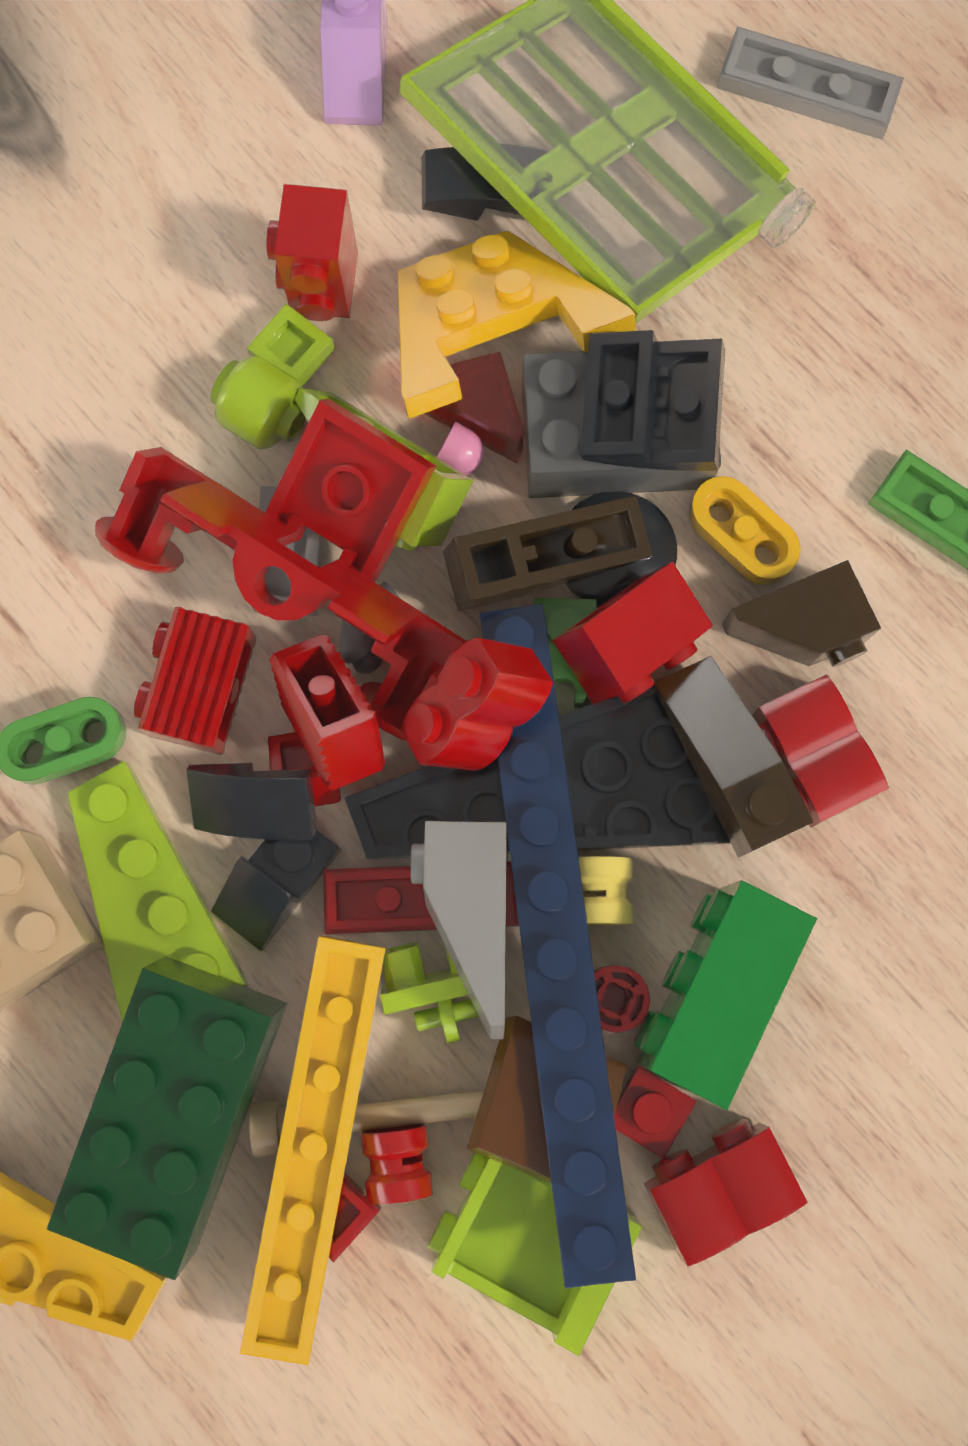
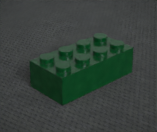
(166, 1116)

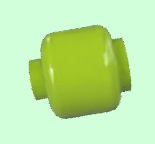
(257, 402)

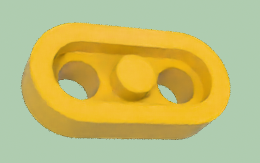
(749, 527)

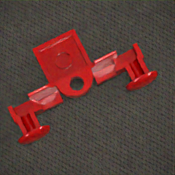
(342, 485)

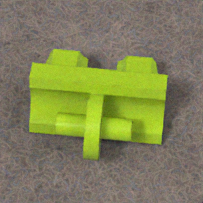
(410, 987)

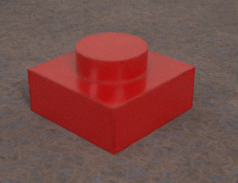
(651, 1111)

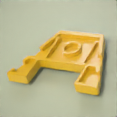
(483, 294)

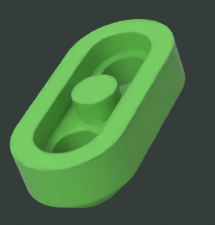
(63, 740)

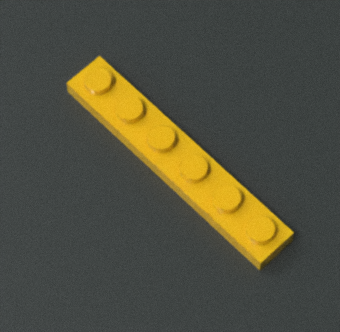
(313, 1151)

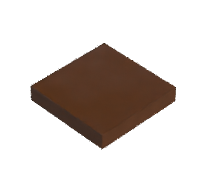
(510, 1112)

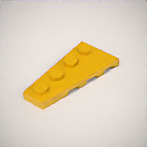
(67, 1276)

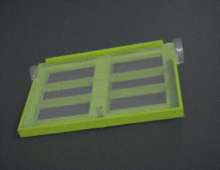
(607, 147)

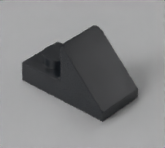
(271, 885)

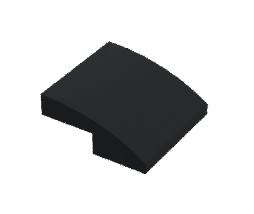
(653, 401)

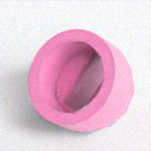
(462, 449)

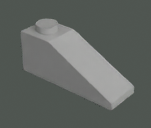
(466, 898)

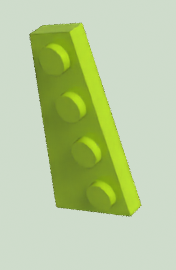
(141, 886)

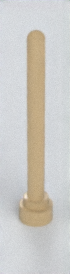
(267, 1117)

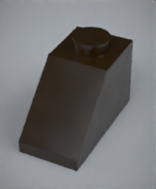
(809, 619)

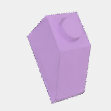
(353, 61)

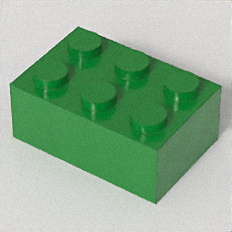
(723, 990)

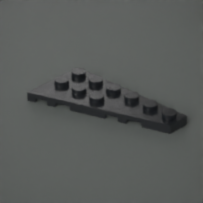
(624, 782)

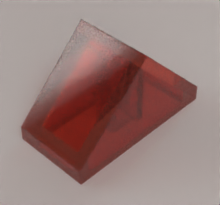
(485, 405)

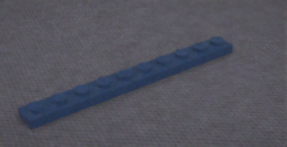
(561, 982)

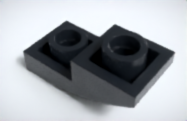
(456, 187)
(251, 803)

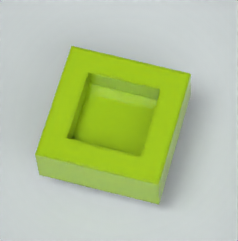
(292, 344)

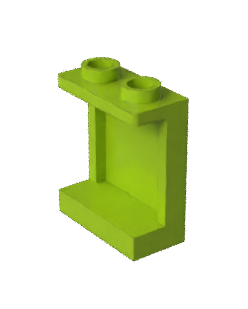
(510, 1251)

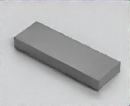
(810, 82)

